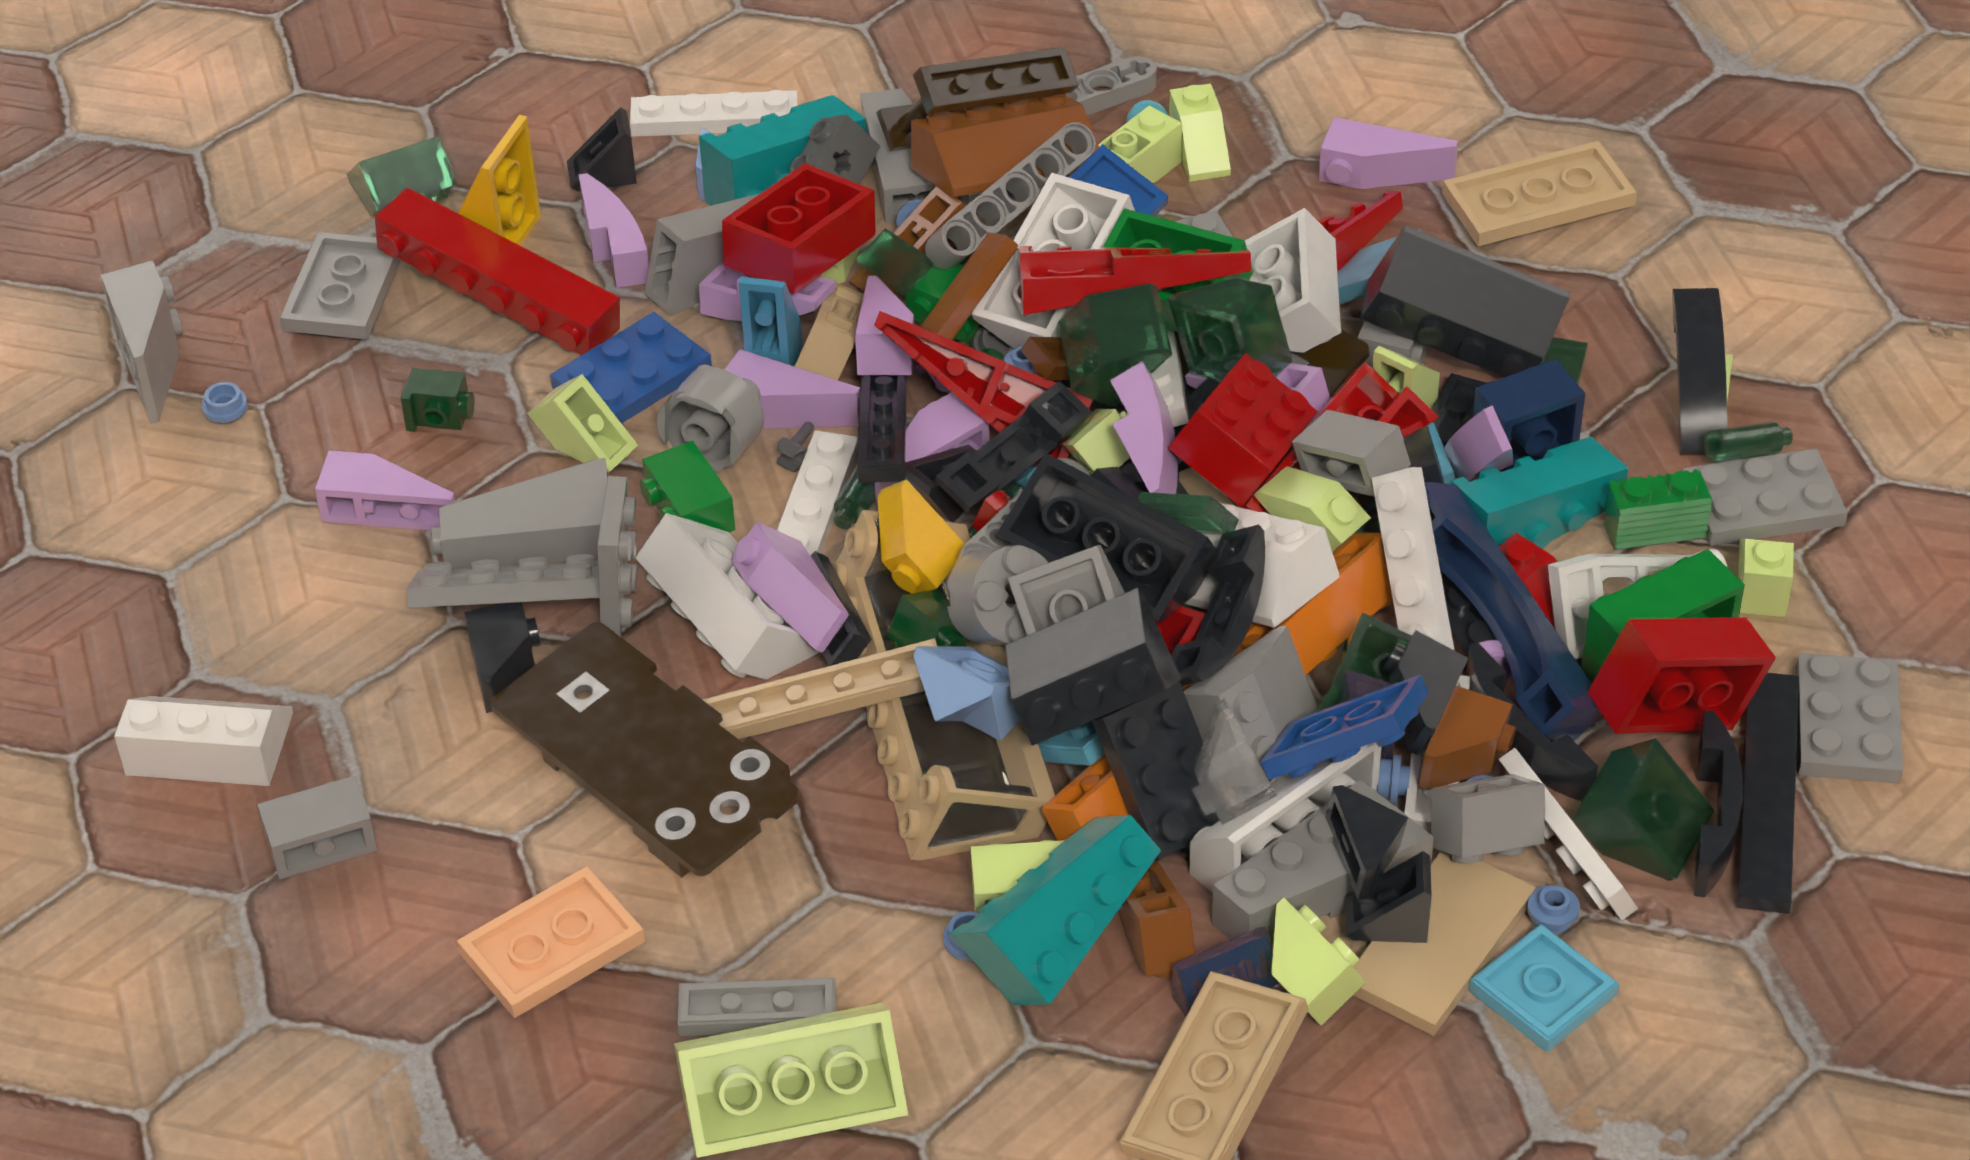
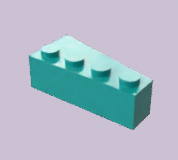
(761, 154)
(1544, 495)
(1057, 912)

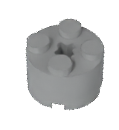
(714, 412)
(982, 596)

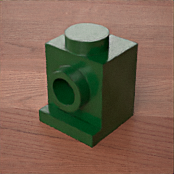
(436, 399)

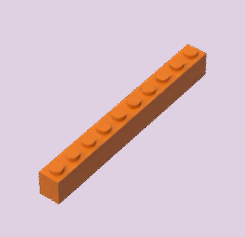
(1316, 634)

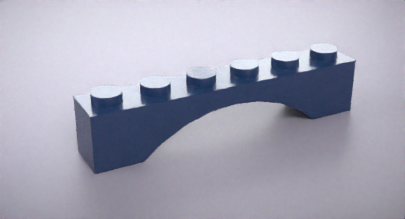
(1544, 671)

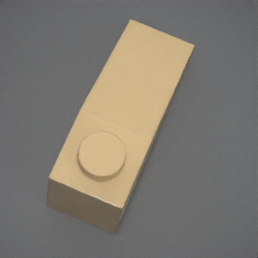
(832, 333)

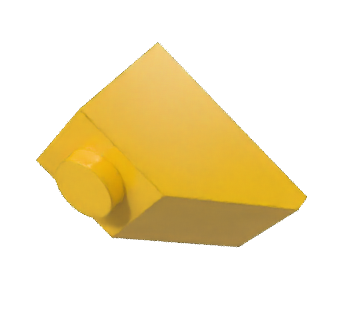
(915, 539)

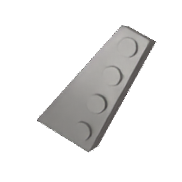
(1302, 869)

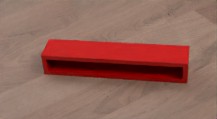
(497, 272)

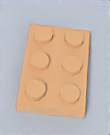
(550, 941)

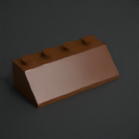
(979, 145)

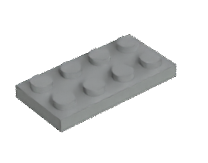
(491, 583)

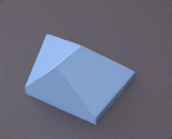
(967, 688)

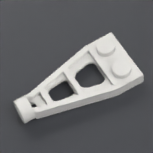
(1579, 581)

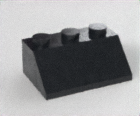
(1088, 666)

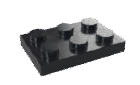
(1153, 760)

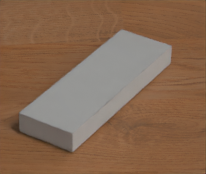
(743, 1005)

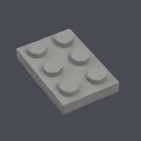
(339, 287)
(1770, 497)
(615, 550)
(1849, 718)

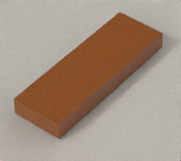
(970, 285)

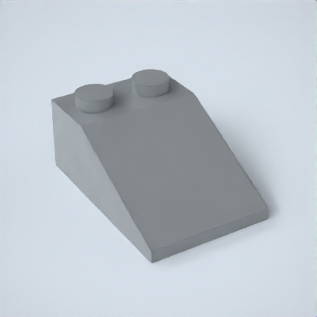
(145, 330)
(1064, 588)
(1262, 689)

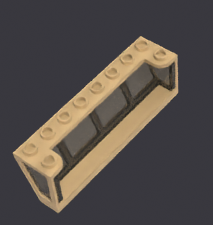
(944, 776)

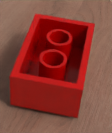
(799, 227)
(1243, 429)
(1676, 669)

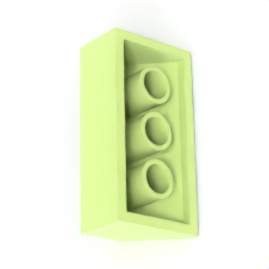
(791, 1079)

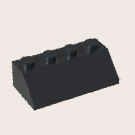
(1463, 304)
(1072, 511)

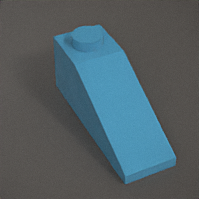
(770, 320)

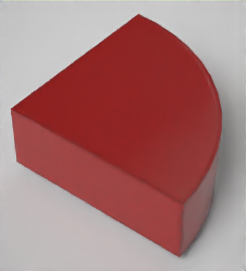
(990, 507)

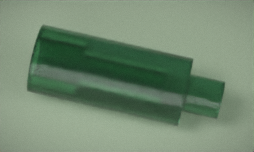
(1746, 441)
(852, 501)

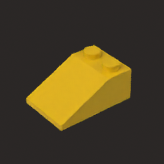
(506, 187)

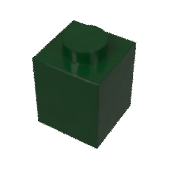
(923, 618)

